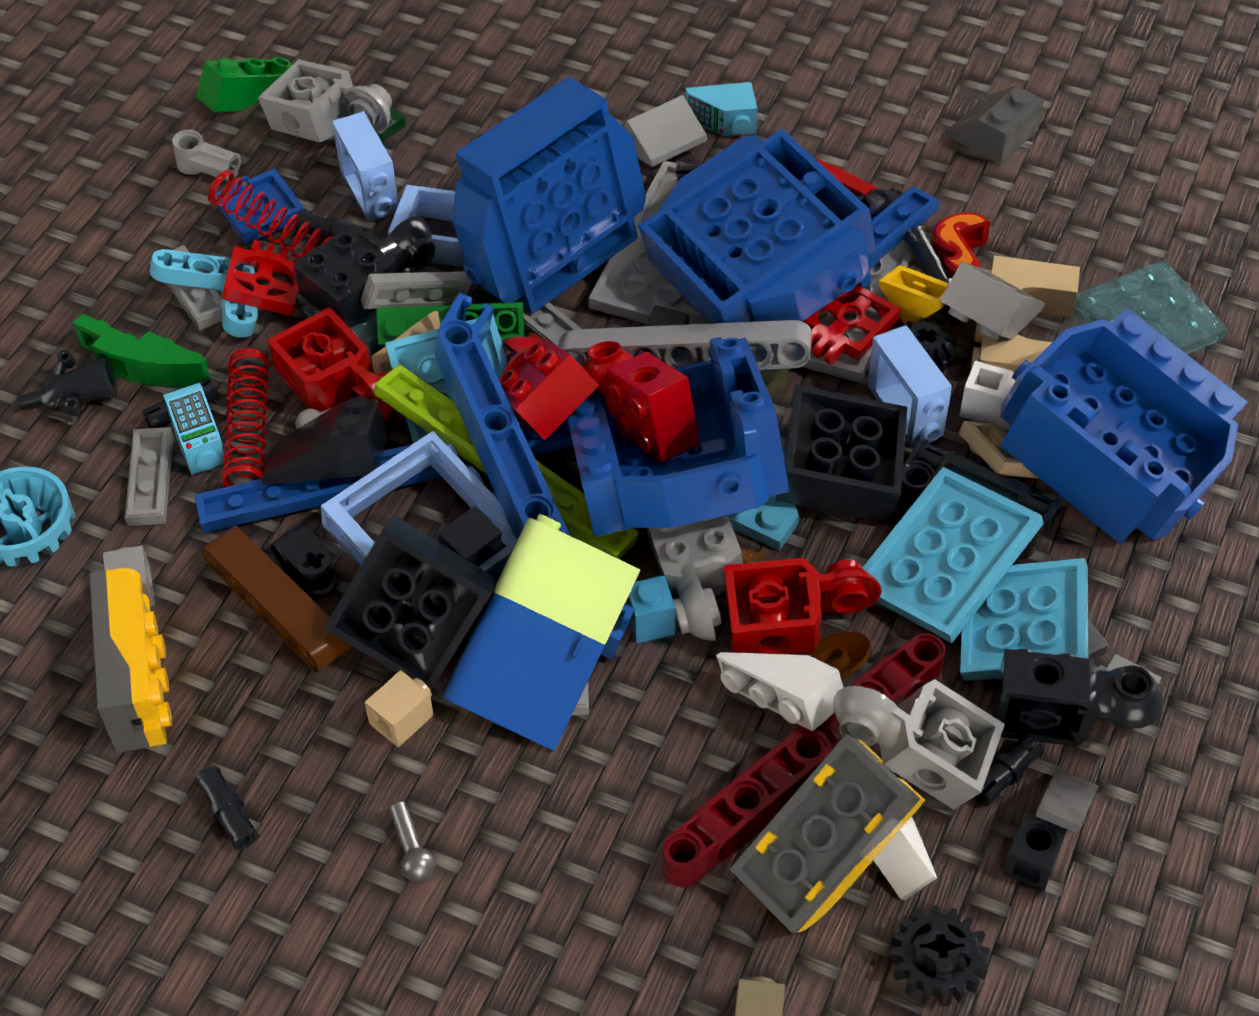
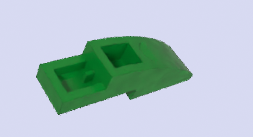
(396, 320)
(142, 361)

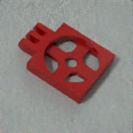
(259, 296)
(832, 337)

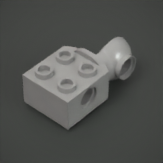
(314, 95)
(694, 570)
(927, 739)

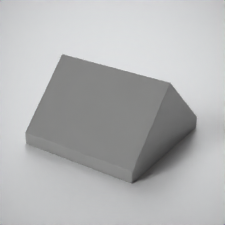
(665, 131)

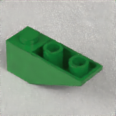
(237, 84)

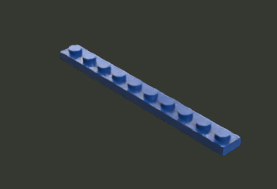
(257, 501)

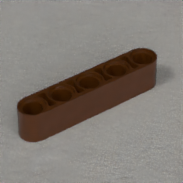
(274, 598)

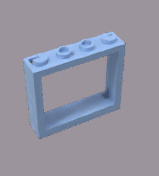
(427, 451)

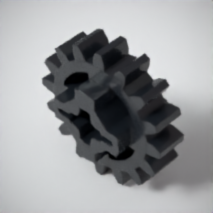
(957, 949)

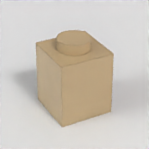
(400, 708)

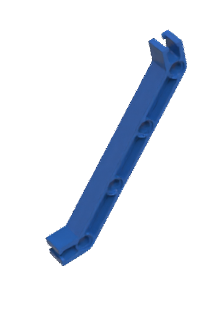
(502, 452)

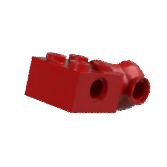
(325, 362)
(543, 383)
(646, 398)
(780, 602)

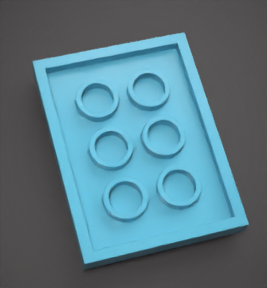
(950, 552)

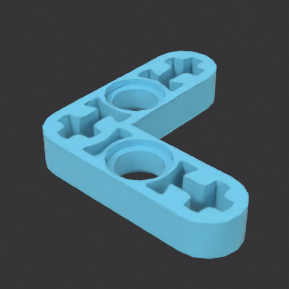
(179, 269)

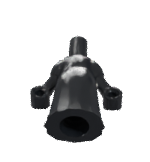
(70, 389)

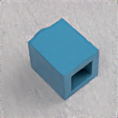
(653, 609)

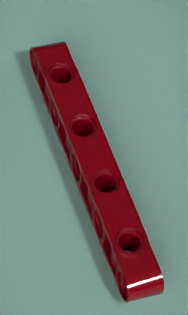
(723, 827)

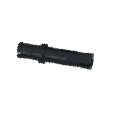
(928, 261)

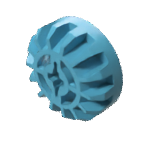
(21, 494)

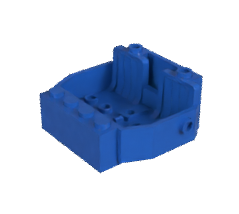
(547, 196)
(786, 218)
(1104, 448)
(724, 475)

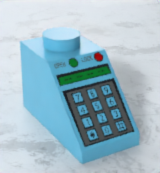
(724, 108)
(195, 428)

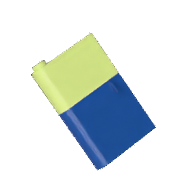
(541, 633)

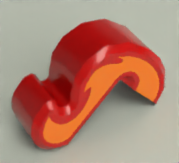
(956, 236)

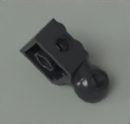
(340, 267)
(1066, 694)

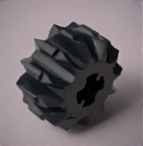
(936, 341)

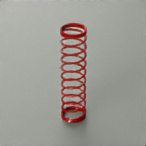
(224, 195)
(245, 375)

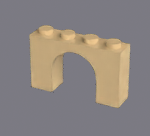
(1047, 282)

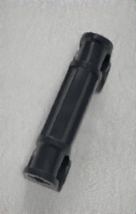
(928, 460)

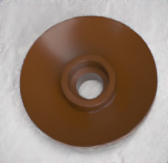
(843, 651)

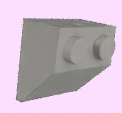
(990, 302)

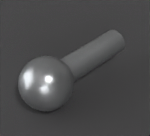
(417, 863)

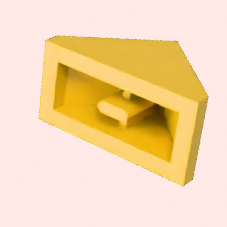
(913, 292)

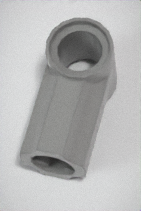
(197, 156)

